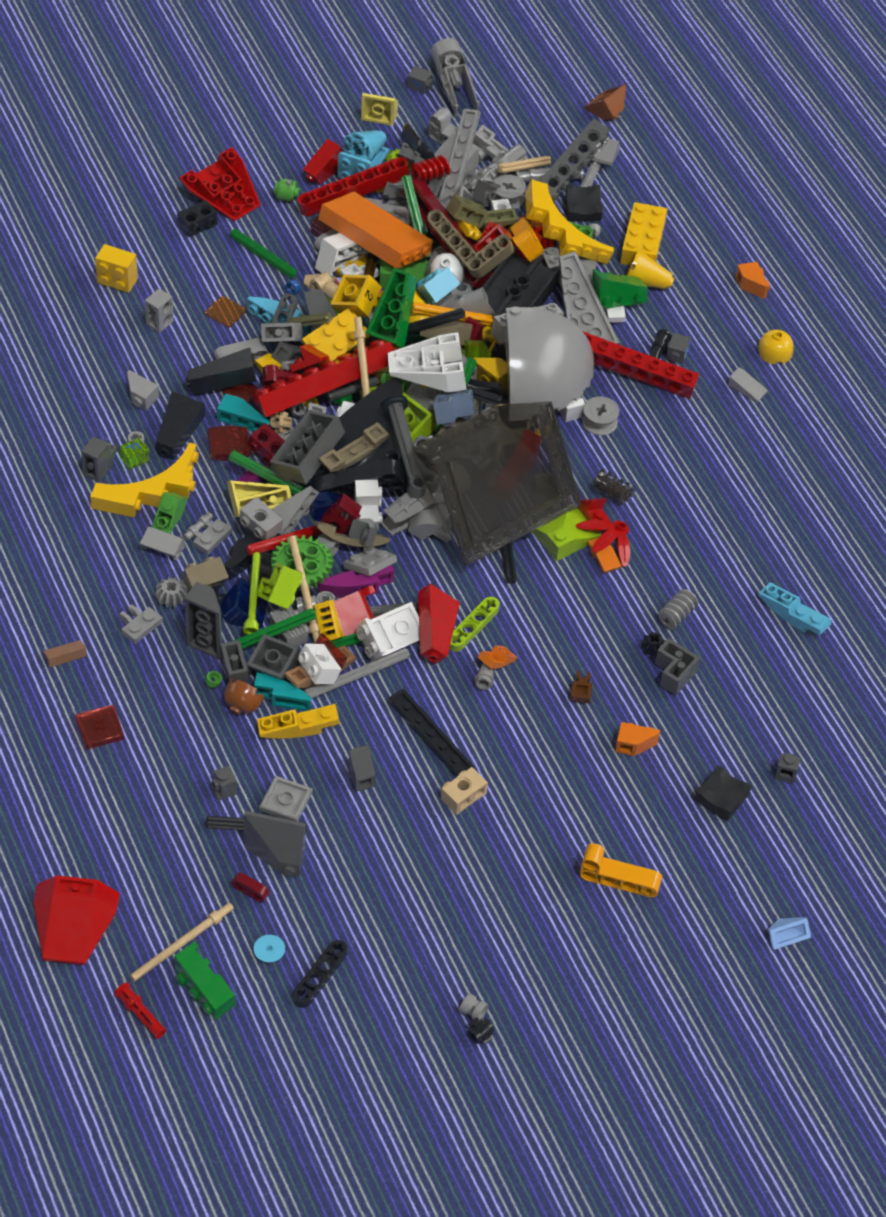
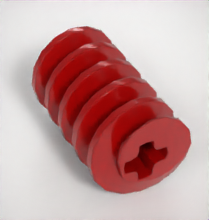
(431, 169)

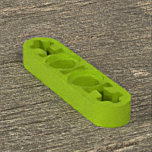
(476, 625)

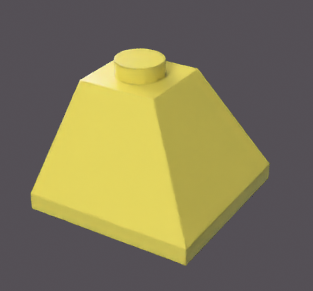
(379, 109)

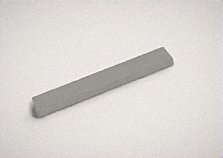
(460, 151)

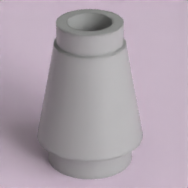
(484, 677)

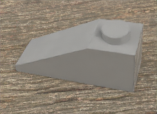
(294, 508)

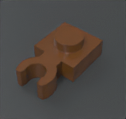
(581, 688)

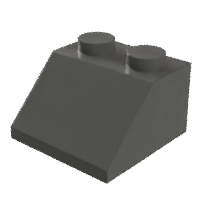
(274, 657)

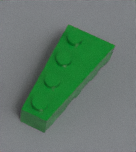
(394, 309)

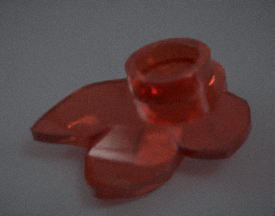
(242, 391)

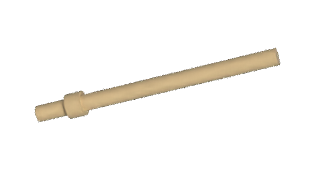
(359, 335)
(313, 627)
(213, 919)

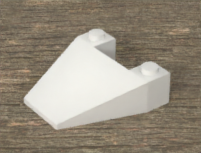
(426, 364)

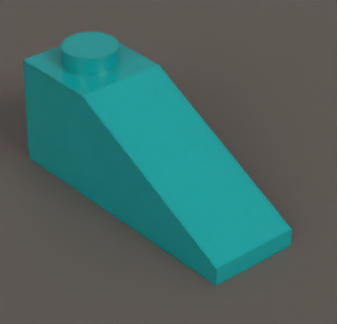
(239, 413)

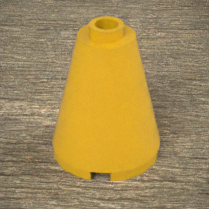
(650, 271)

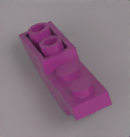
(349, 582)

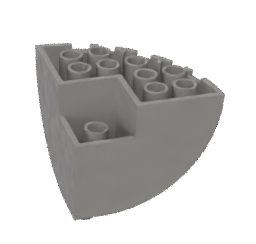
(546, 357)

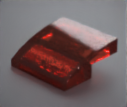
(226, 439)

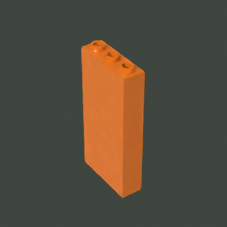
(375, 230)

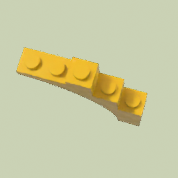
(556, 227)
(128, 498)

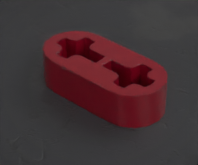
(250, 887)

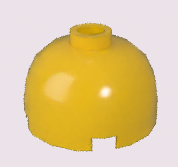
(776, 347)

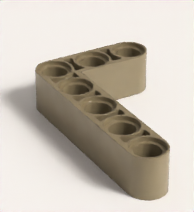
(463, 248)

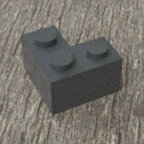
(678, 665)

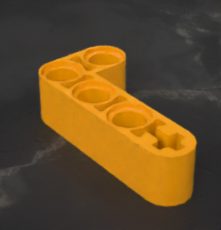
(526, 239)
(618, 874)

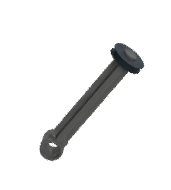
(395, 408)

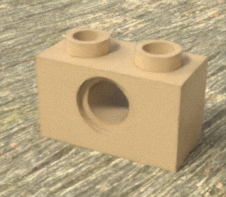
(458, 799)

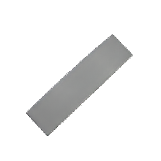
(492, 147)

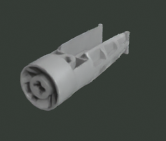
(452, 65)
(403, 508)

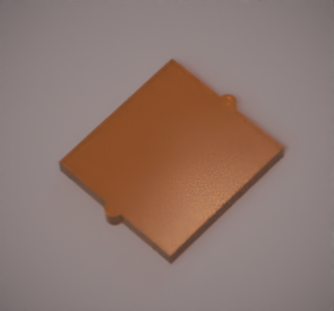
(225, 311)

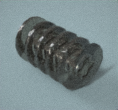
(613, 488)

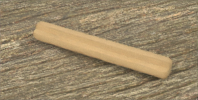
(524, 164)

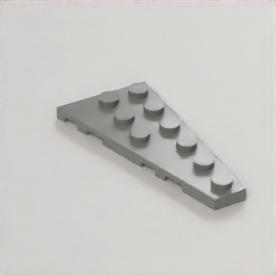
(581, 301)

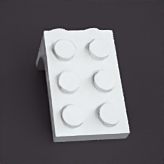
(389, 631)

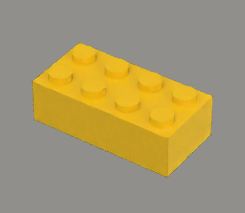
(644, 232)

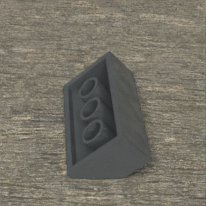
(203, 620)

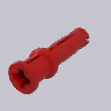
(135, 1005)

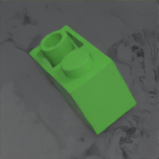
(169, 511)

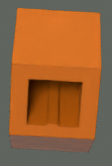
(752, 279)
(636, 739)

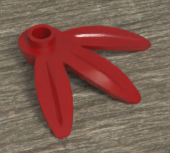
(613, 530)

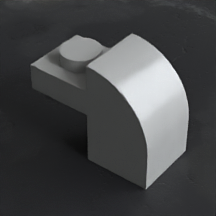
(428, 523)

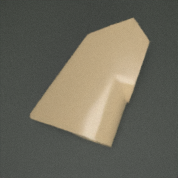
(322, 281)

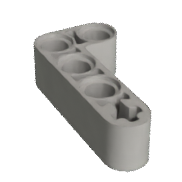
(441, 128)

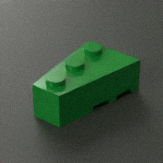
(618, 289)
(202, 982)

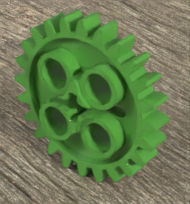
(315, 559)

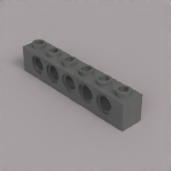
(595, 131)

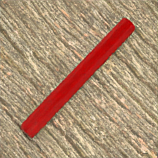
(271, 543)

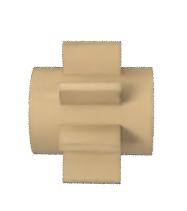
(281, 422)

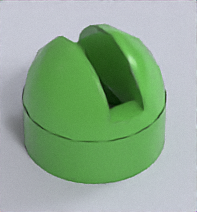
(217, 678)

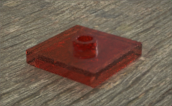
(99, 727)

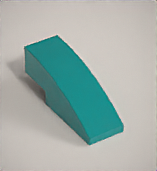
(282, 693)

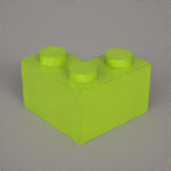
(281, 586)

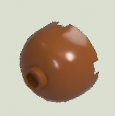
(242, 697)

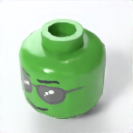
(286, 190)

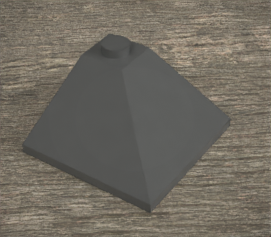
(276, 841)

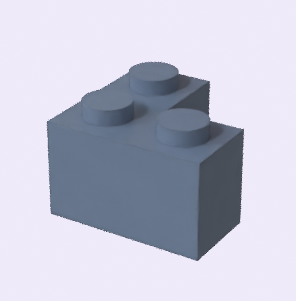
(454, 405)

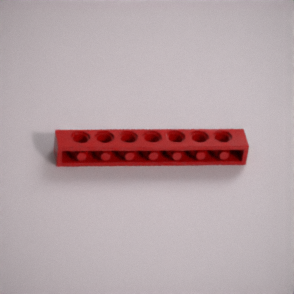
(642, 367)

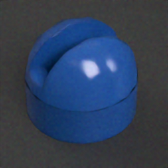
(290, 289)

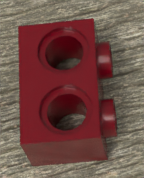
(271, 443)
(342, 513)

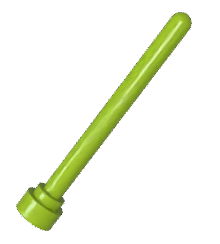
(251, 623)

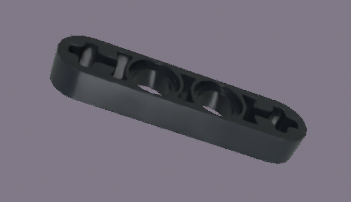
(317, 972)

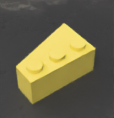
(244, 492)

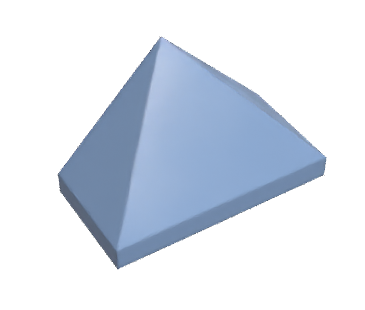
(788, 931)

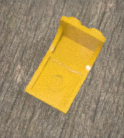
(335, 337)

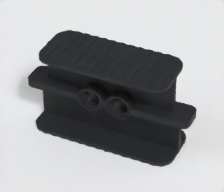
(520, 284)

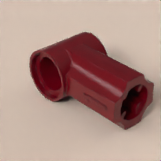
(272, 373)

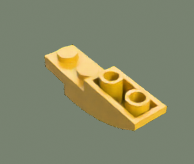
(294, 724)

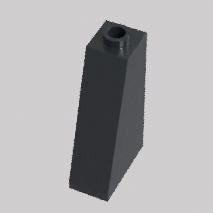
(223, 372)
(179, 423)

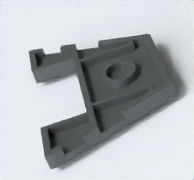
(394, 192)

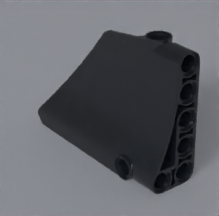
(379, 464)

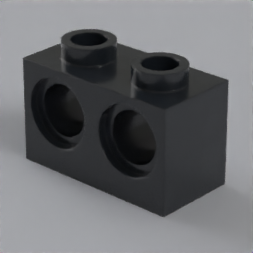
(197, 218)

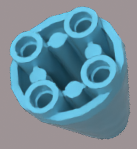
(364, 143)

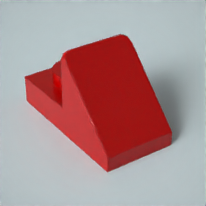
(310, 357)
(593, 509)

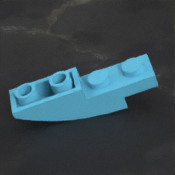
(266, 308)
(791, 610)

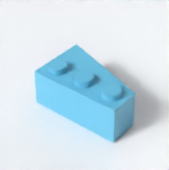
(436, 285)

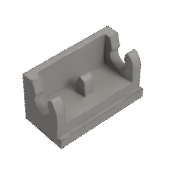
(163, 542)

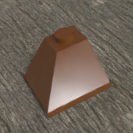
(608, 103)

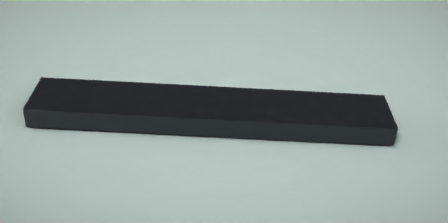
(429, 732)

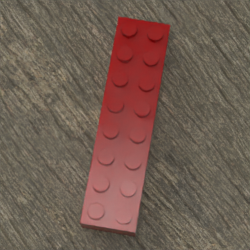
(320, 379)

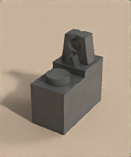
(97, 458)

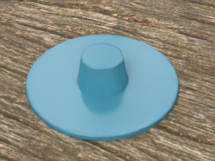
(269, 948)

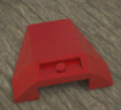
(224, 186)
(72, 917)

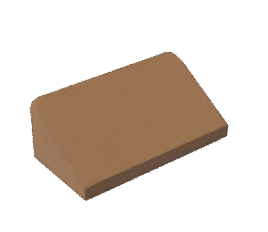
(65, 653)

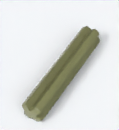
(310, 320)

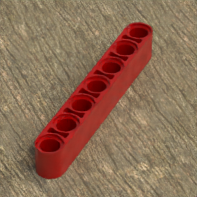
(361, 183)

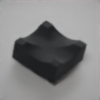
(583, 203)
(722, 793)

